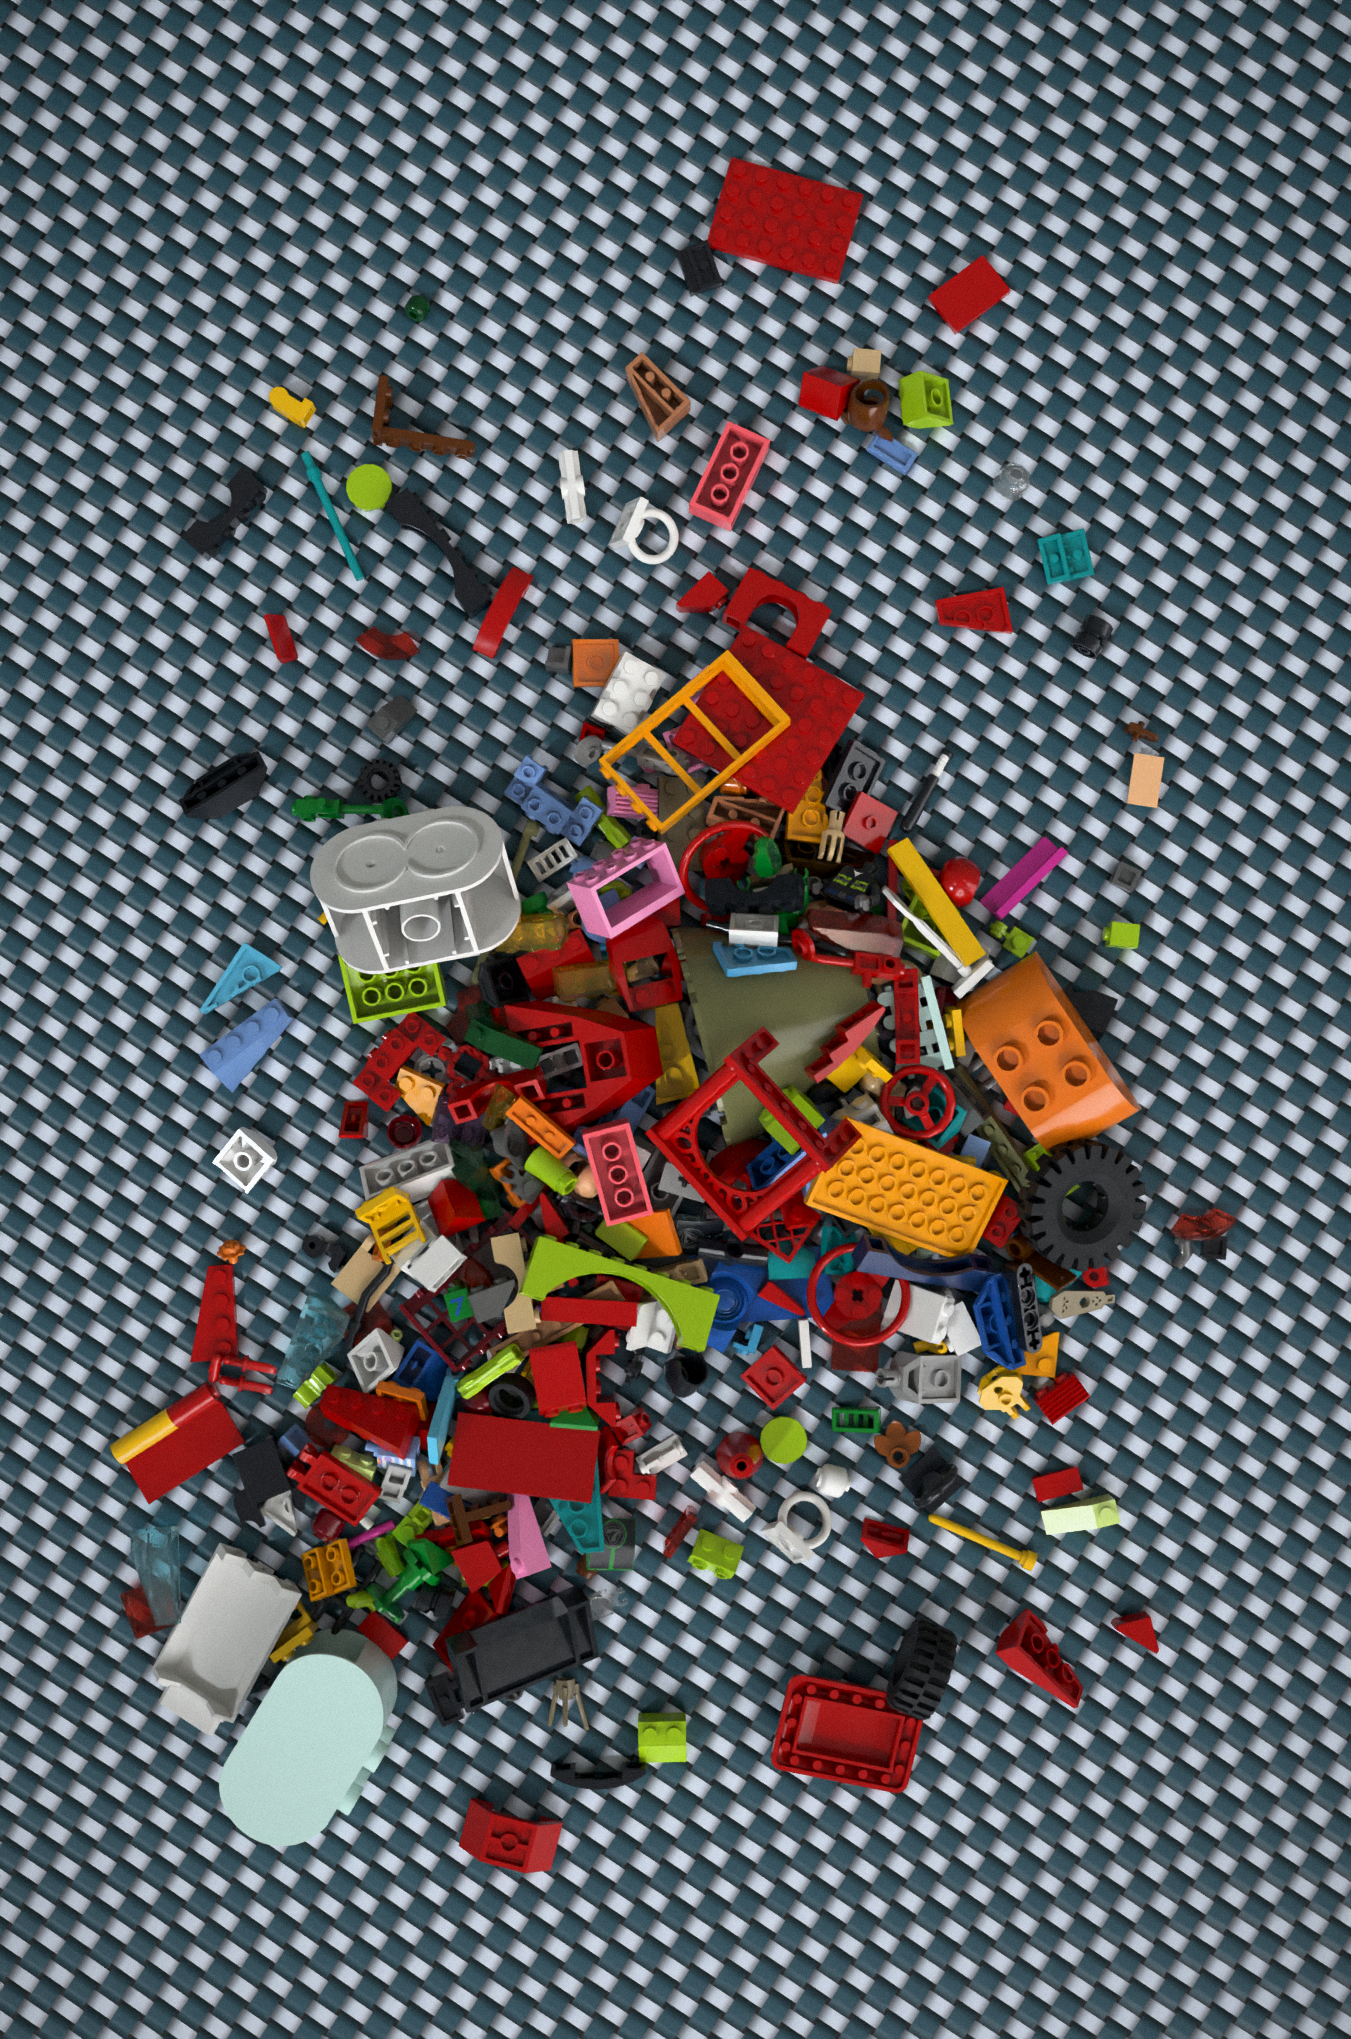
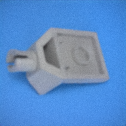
(923, 1377)

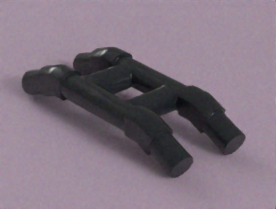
(339, 1601)

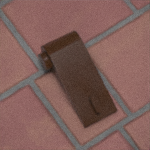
(1043, 1268)

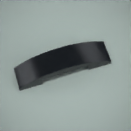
(567, 1774)

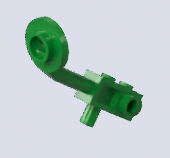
(312, 808)

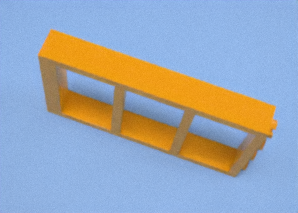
(754, 693)

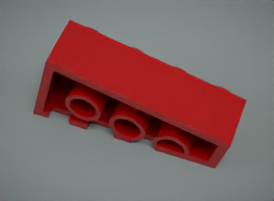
(373, 1417)

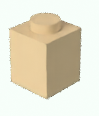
(864, 364)

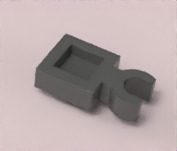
(525, 1185)

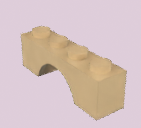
(509, 1251)

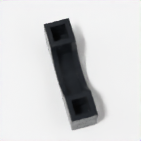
(208, 537)
(783, 894)

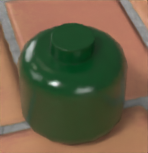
(417, 308)

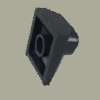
(502, 982)

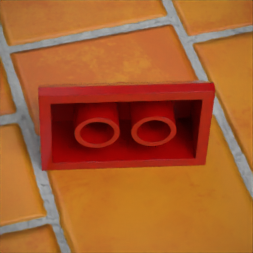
(538, 965)

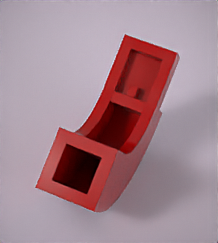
(733, 1160)

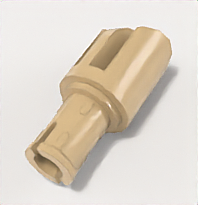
(833, 836)

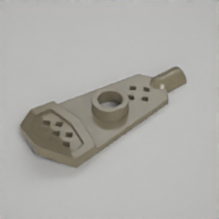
(1067, 1302)

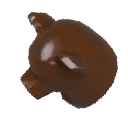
(870, 412)

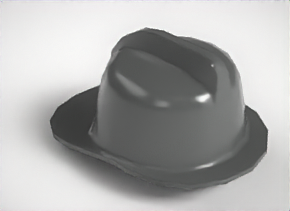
(512, 1142)

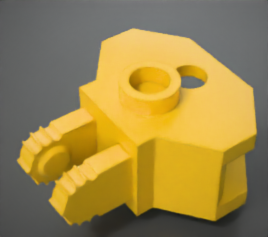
(1002, 1392)

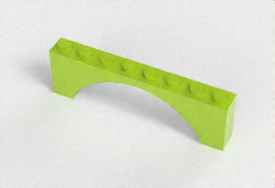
(687, 1306)

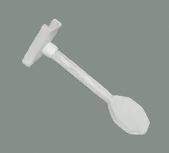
(970, 974)

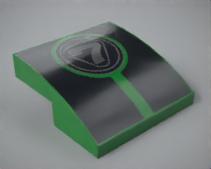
(618, 1546)

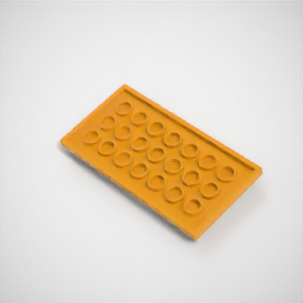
(908, 1192)

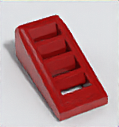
(774, 1294)

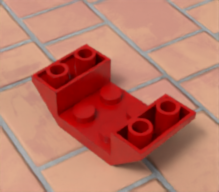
(604, 1406)
(509, 1839)

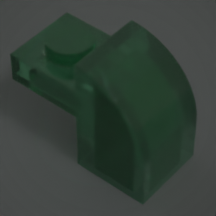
(472, 1166)

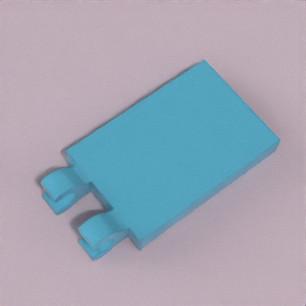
(443, 1416)

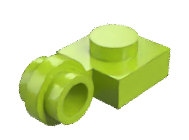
(1015, 942)

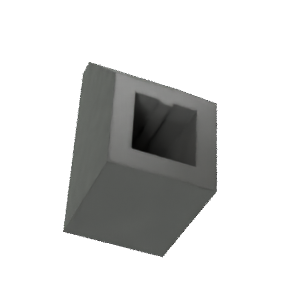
(490, 1300)

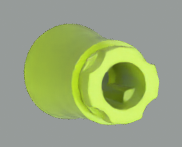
(551, 1171)

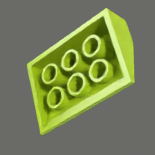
(393, 992)

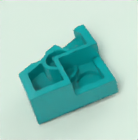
(799, 1266)

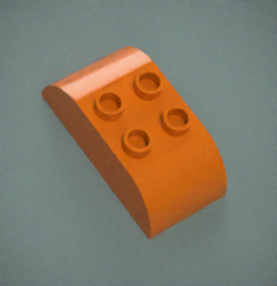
(1044, 1055)

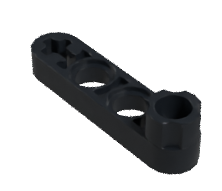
(1017, 1274)

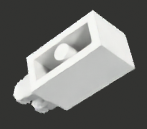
(961, 1331)

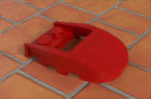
(640, 941)

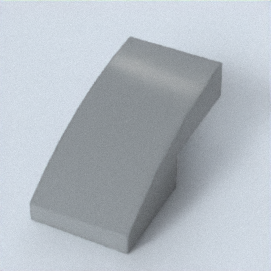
(395, 1482)

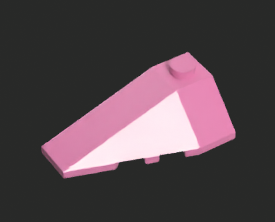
(526, 1543)

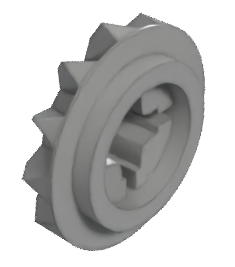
(425, 1063)

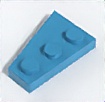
(746, 961)

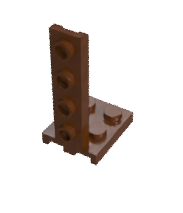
(414, 440)

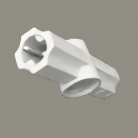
(572, 487)
(722, 1490)

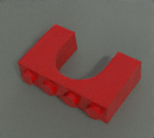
(760, 589)

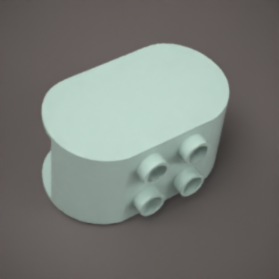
(311, 1740)

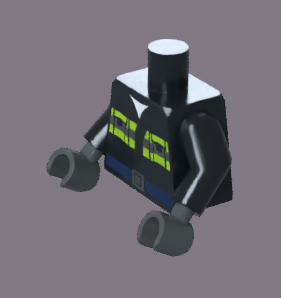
(849, 889)

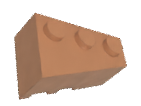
(656, 395)

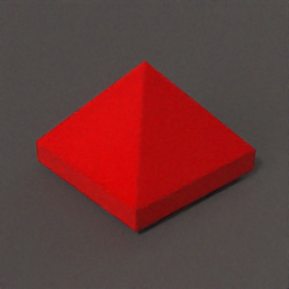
(589, 729)

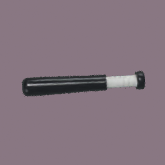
(920, 801)

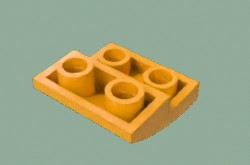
(328, 1570)

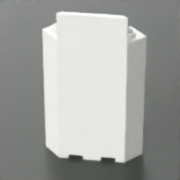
(223, 1638)

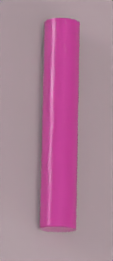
(370, 1534)

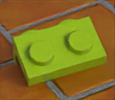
(715, 1554)

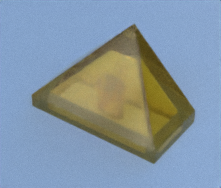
(498, 1104)

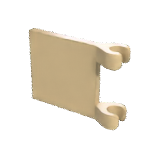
(360, 1272)

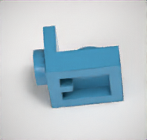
(753, 1336)

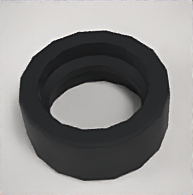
(519, 1385)

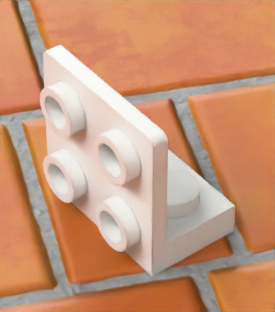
(652, 1329)

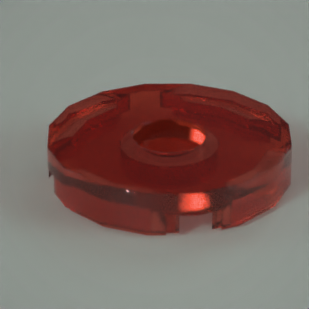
(321, 1435)

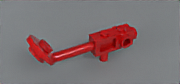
(861, 964)

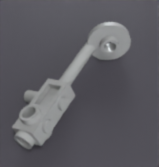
(592, 746)

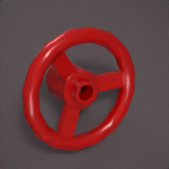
(934, 1076)

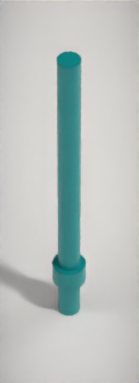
(315, 475)

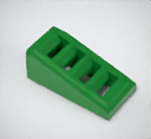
(865, 1428)

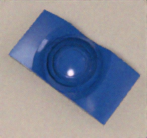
(736, 1289)

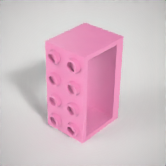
(639, 905)

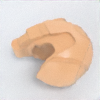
(586, 1185)

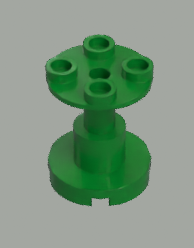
(409, 1578)

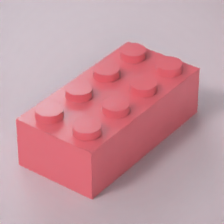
(729, 476)
(617, 1171)

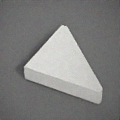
(281, 1511)

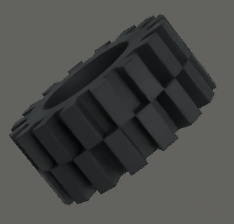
(373, 768)

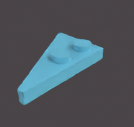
(245, 971)

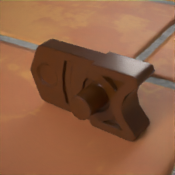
(1137, 731)

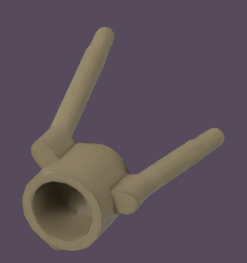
(565, 1688)

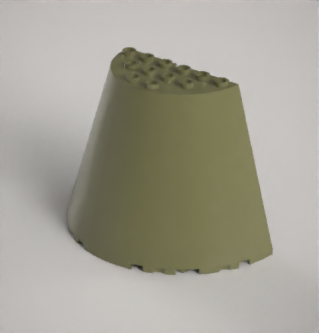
(792, 1005)

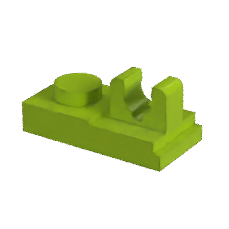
(413, 1523)

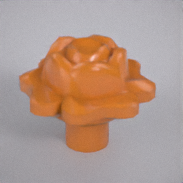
(231, 1250)

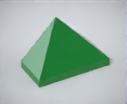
(583, 1420)
(430, 1555)

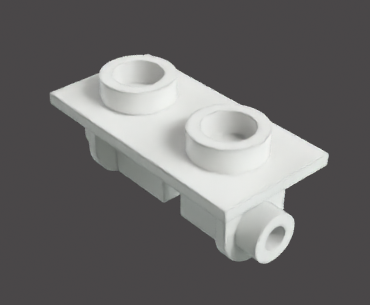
(661, 1455)

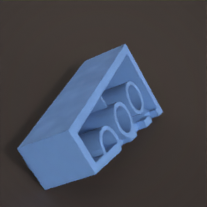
(242, 1047)

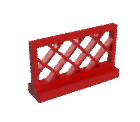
(814, 1217)

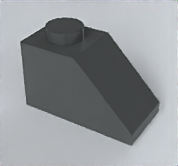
(391, 718)

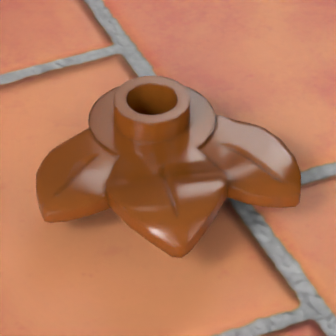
(897, 1440)

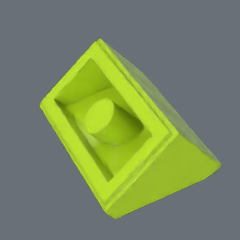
(622, 1238)

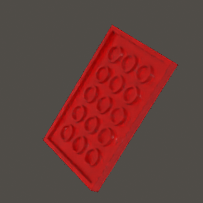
(784, 220)

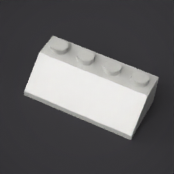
(410, 1170)

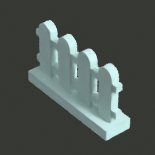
(927, 1036)

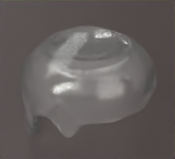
(1011, 481)

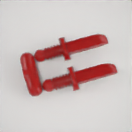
(214, 1371)

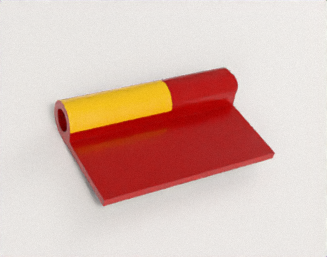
(178, 1442)

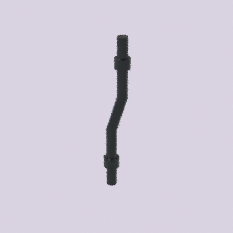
(821, 946)
(355, 1325)

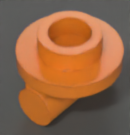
(500, 1525)

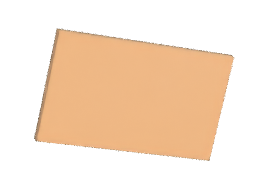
(1145, 780)

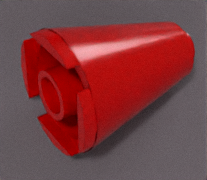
(737, 1448)

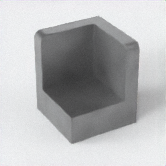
(559, 660)

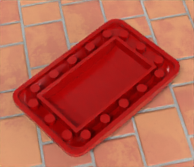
(844, 1734)

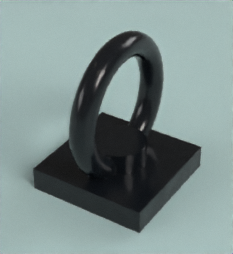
(931, 1480)

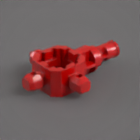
(484, 1073)

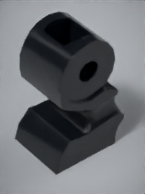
(316, 1246)

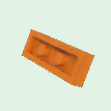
(540, 1127)

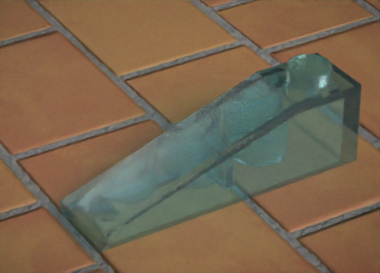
(315, 1335)
(158, 1567)

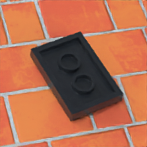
(855, 772)

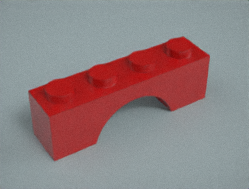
(472, 1100)

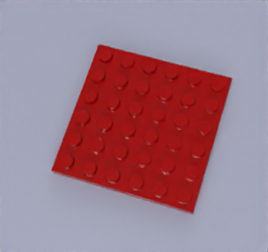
(811, 697)

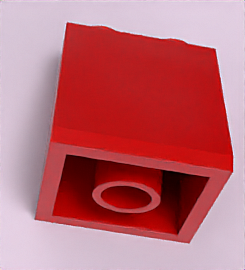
(558, 1379)

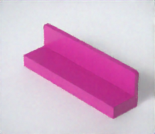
(1022, 878)

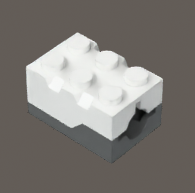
(626, 695)

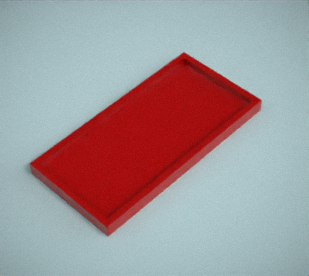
(523, 1458)

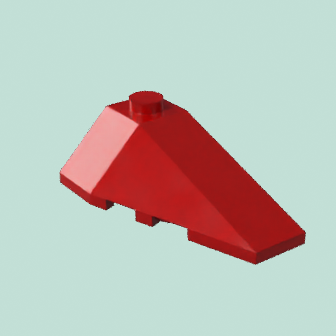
(1032, 1654)

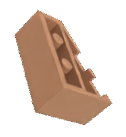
(753, 810)

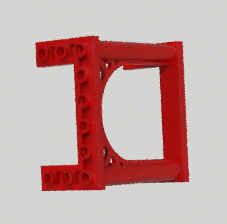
(743, 1066)

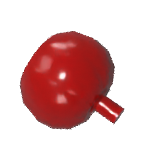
(958, 879)

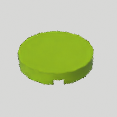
(369, 487)
(783, 1439)

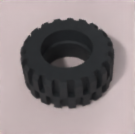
(921, 1669)

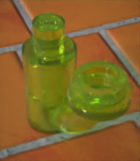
(388, 1555)

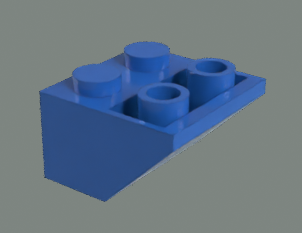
(423, 1369)

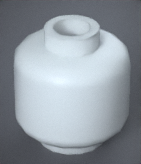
(832, 1480)

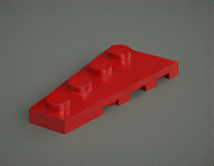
(217, 1316)

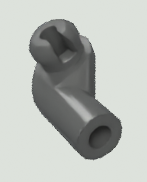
(1184, 1254)

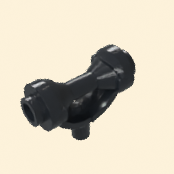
(565, 1202)

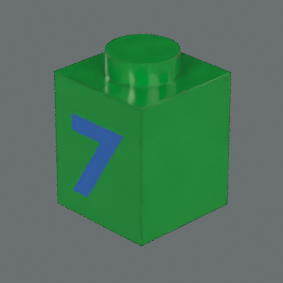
(457, 1303)

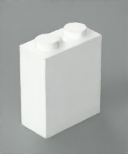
(926, 1314)

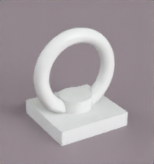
(631, 524)
(791, 1540)

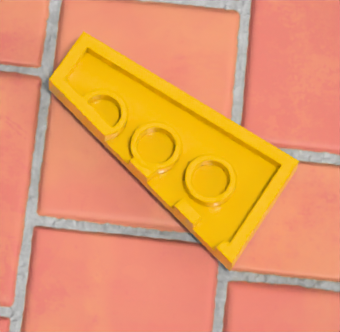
(678, 1068)

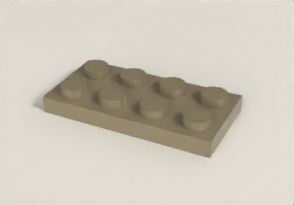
(671, 796)

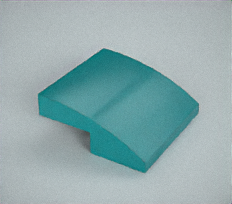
(1066, 557)

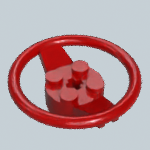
(728, 846)
(845, 1309)

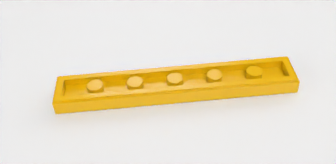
(936, 902)

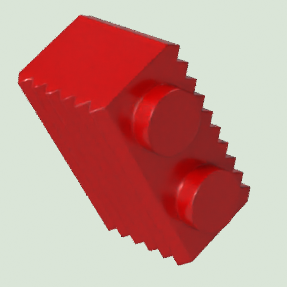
(1060, 1396)

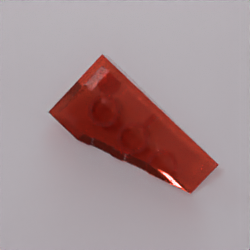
(858, 931)

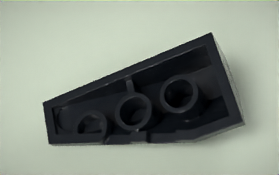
(1093, 1008)

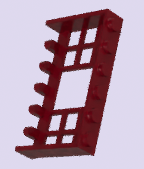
(424, 1296)

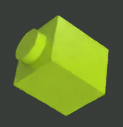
(1121, 935)

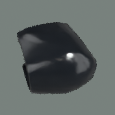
(685, 1374)

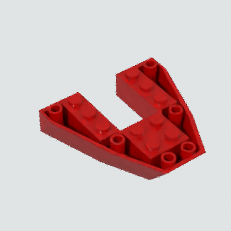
(616, 1055)

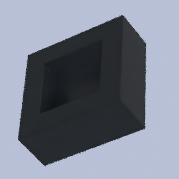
(1214, 1248)

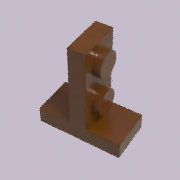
(460, 1518)

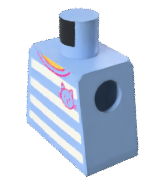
(385, 1457)

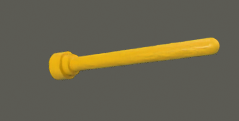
(1025, 1558)

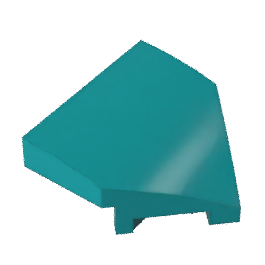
(830, 1239)

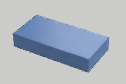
(892, 453)

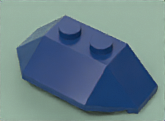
(997, 1323)

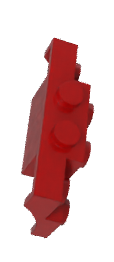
(393, 1054)

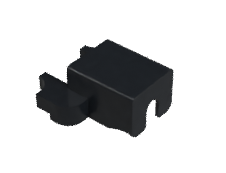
(263, 1477)

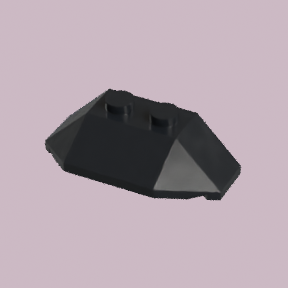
(225, 787)

